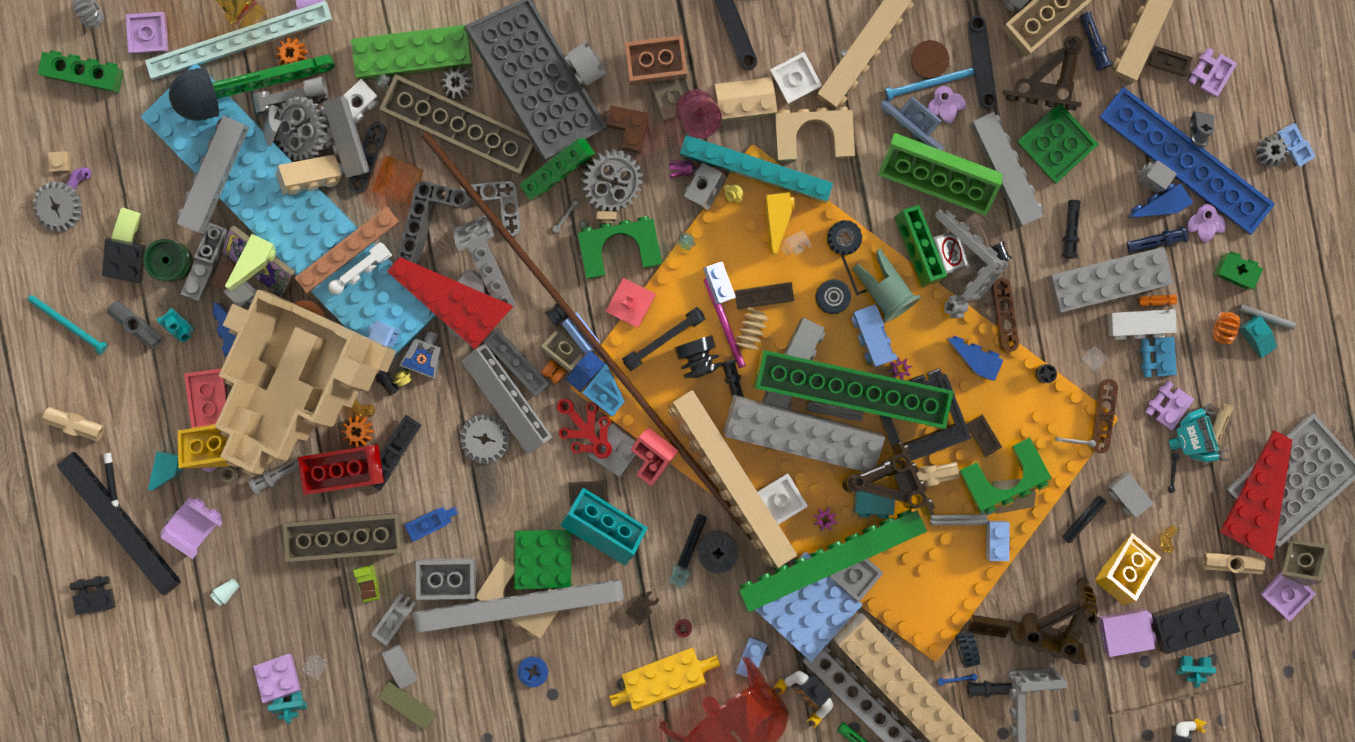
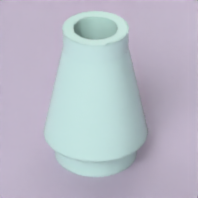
(224, 592)

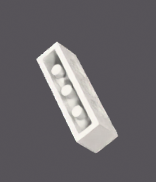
(369, 102)

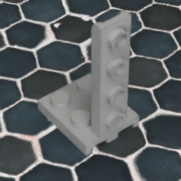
(474, 237)
(987, 275)
(1033, 681)

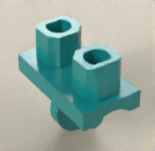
(176, 325)
(1203, 669)
(296, 703)

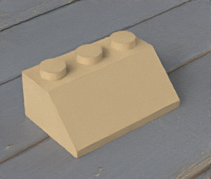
(746, 99)

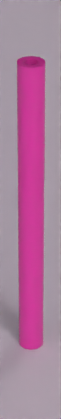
(727, 329)

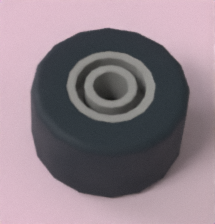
(827, 299)

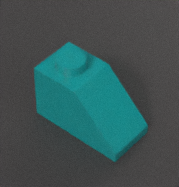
(1259, 336)
(164, 469)

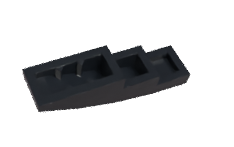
(397, 447)

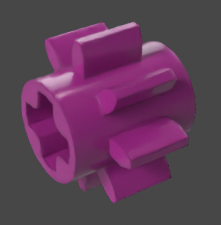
(894, 370)
(827, 524)

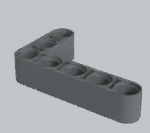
(424, 219)

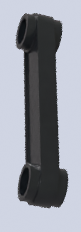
(736, 32)
(982, 62)
(693, 318)

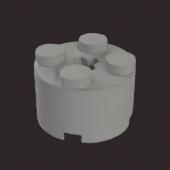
(586, 64)

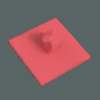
(630, 302)

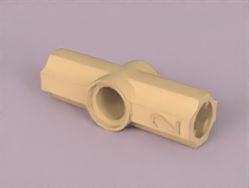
(73, 424)
(934, 474)
(1244, 564)

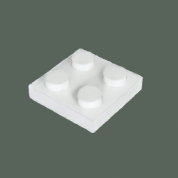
(796, 78)
(782, 498)

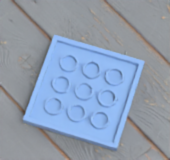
(811, 615)

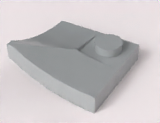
(621, 453)

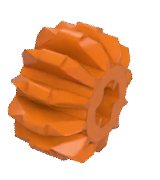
(298, 51)
(1226, 328)
(358, 423)

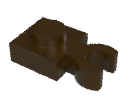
(640, 609)

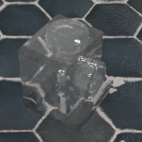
(795, 243)

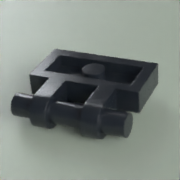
(92, 601)

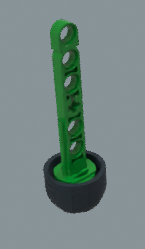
(196, 96)

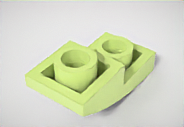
(126, 225)

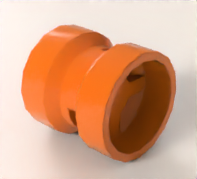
(550, 368)

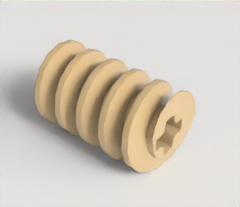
(752, 329)

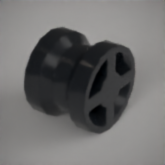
(556, 315)
(1049, 372)

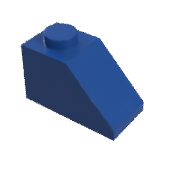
(585, 371)

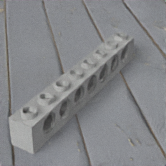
(854, 701)

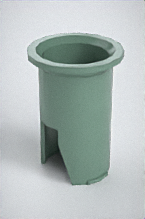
(890, 294)

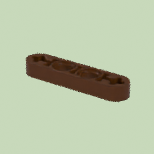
(1005, 315)
(1107, 416)

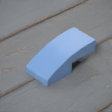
(1299, 148)

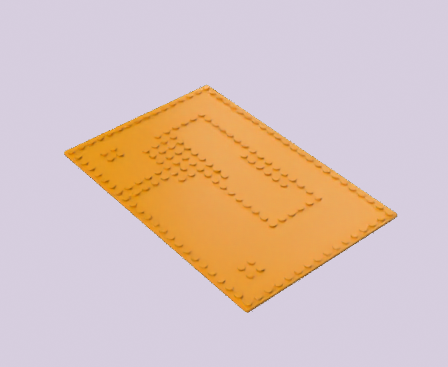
(934, 578)

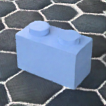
(997, 540)

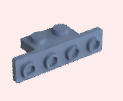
(916, 119)

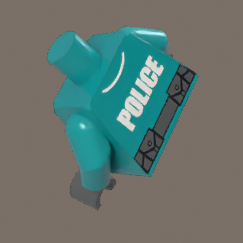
(1198, 437)

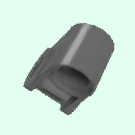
(1201, 128)

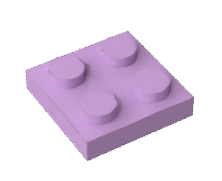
(147, 32)
(1287, 596)
(277, 678)

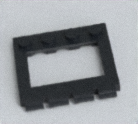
(936, 440)

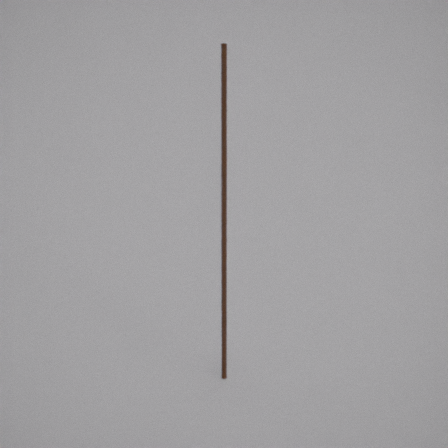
(580, 326)

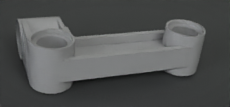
(313, 89)

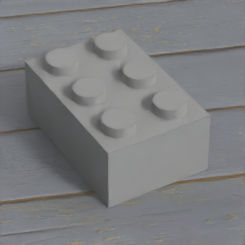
(446, 578)

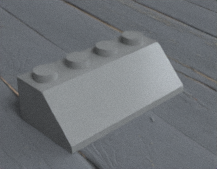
(346, 137)

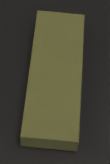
(407, 705)

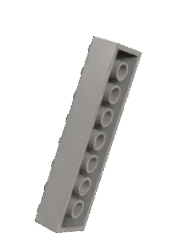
(803, 434)

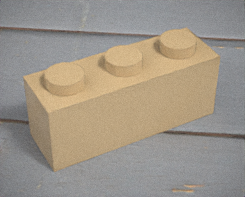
(308, 174)

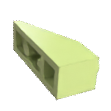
(253, 259)

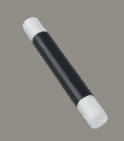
(110, 478)

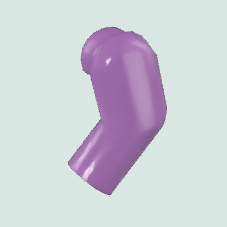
(79, 175)

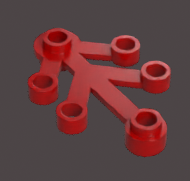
(587, 430)

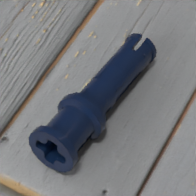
(1100, 50)
(1166, 238)

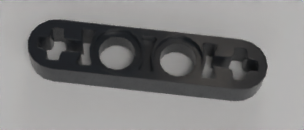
(371, 158)

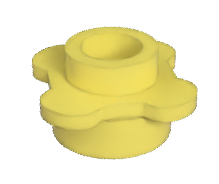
(733, 193)
(402, 377)

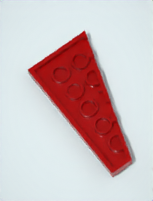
(457, 305)
(1258, 507)

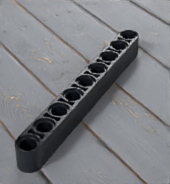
(119, 523)

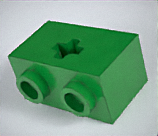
(1227, 270)

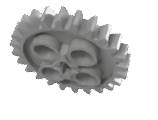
(301, 128)
(618, 164)

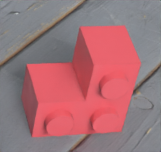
(656, 454)

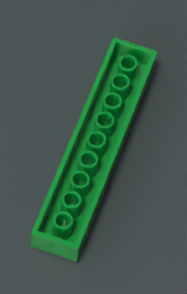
(853, 389)
(826, 563)

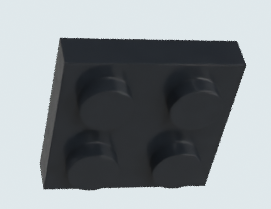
(123, 260)

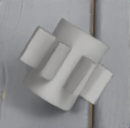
(956, 306)

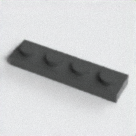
(516, 362)

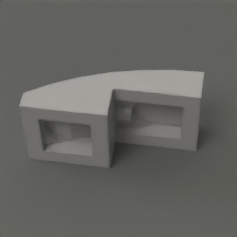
(271, 125)
(399, 666)

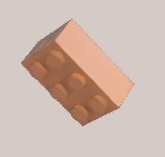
(656, 60)

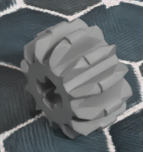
(88, 12)
(463, 80)
(1278, 153)

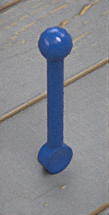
(941, 681)

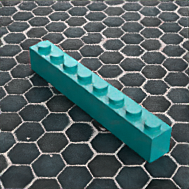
(756, 169)

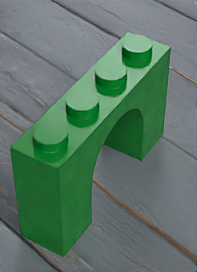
(642, 232)
(989, 498)

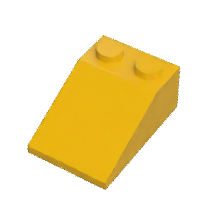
(778, 214)
(201, 447)
(1128, 570)

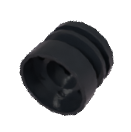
(698, 357)
(710, 543)

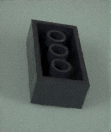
(1194, 622)

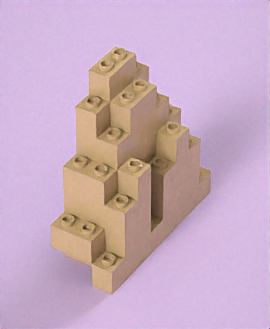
(287, 377)

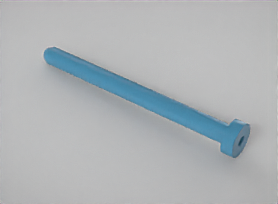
(890, 93)

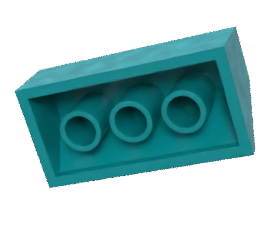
(604, 526)

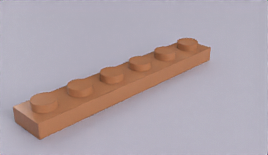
(347, 249)

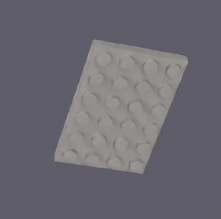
(1315, 475)

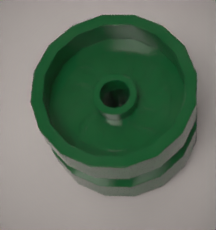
(156, 259)

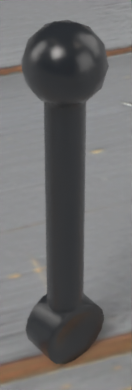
(1174, 457)

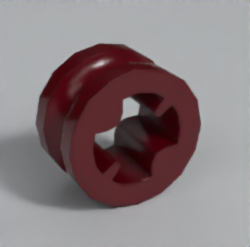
(688, 626)

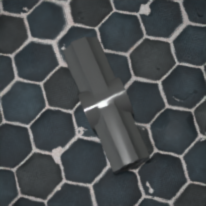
(125, 317)

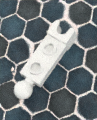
(378, 254)

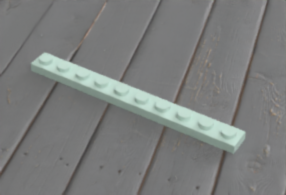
(239, 40)

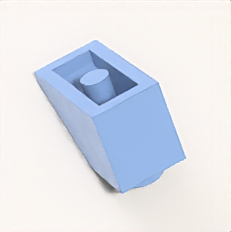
(383, 334)

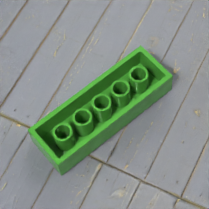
(411, 52)
(940, 174)

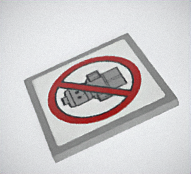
(951, 252)

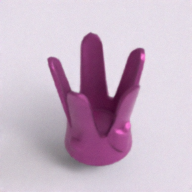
(685, 167)

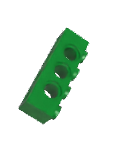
(50, 68)
(557, 169)
(920, 246)

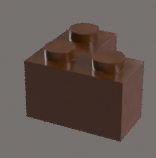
(634, 125)

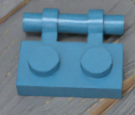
(1163, 355)

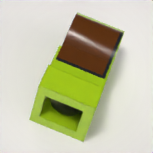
(367, 583)

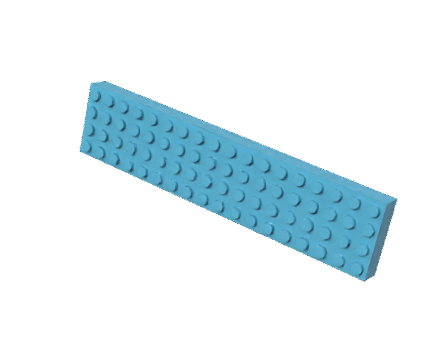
(297, 224)

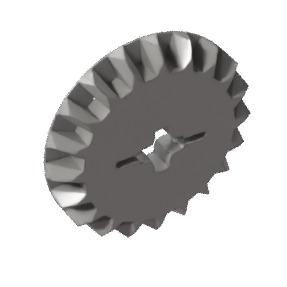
(67, 213)
(495, 430)

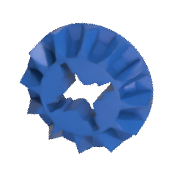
(524, 674)

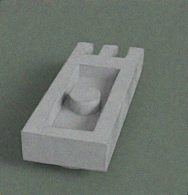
(393, 619)

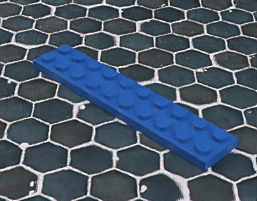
(1193, 164)

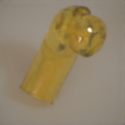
(363, 410)
(1166, 539)

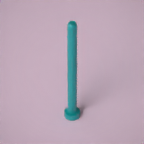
(100, 347)

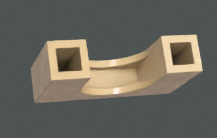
(838, 122)
(495, 588)

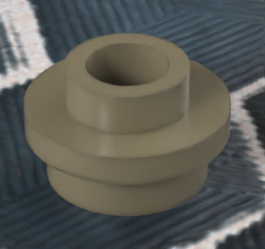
(223, 477)

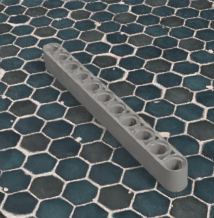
(518, 605)

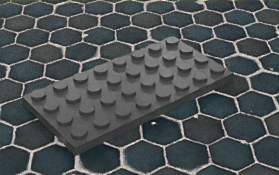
(535, 77)

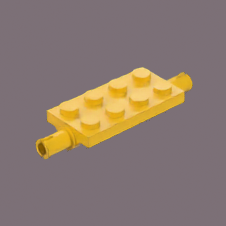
(664, 679)

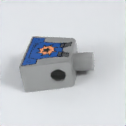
(424, 356)

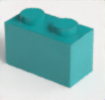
(872, 504)

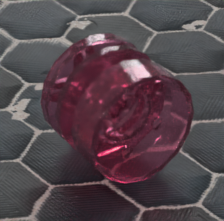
(705, 120)

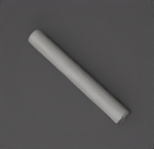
(1266, 316)

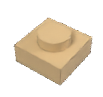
(59, 161)
(606, 216)

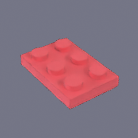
(205, 396)

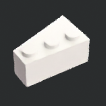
(1141, 323)

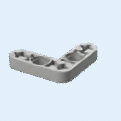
(504, 200)

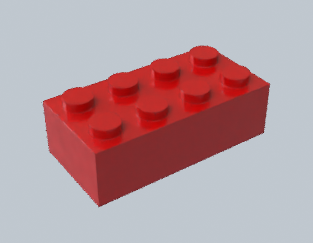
(340, 469)

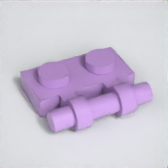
(1217, 75)
(1173, 409)

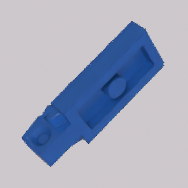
(429, 522)

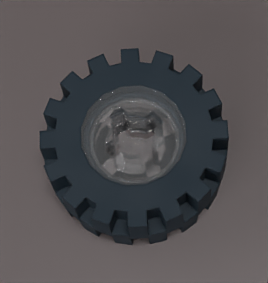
(844, 237)
(967, 649)

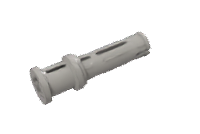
(269, 478)

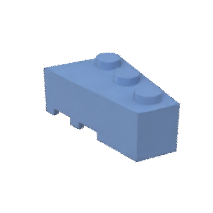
(873, 336)

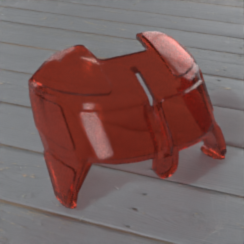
(753, 714)

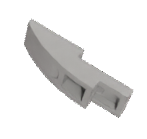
(205, 262)

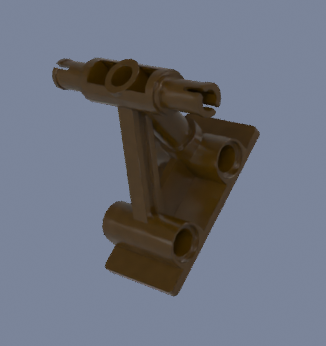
(1049, 92)
(905, 477)
(1063, 641)

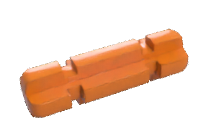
(1157, 300)

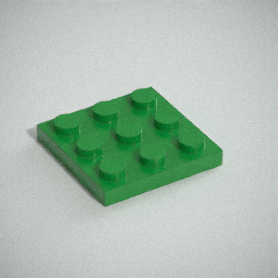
(1057, 143)
(542, 559)

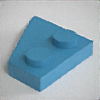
(605, 391)

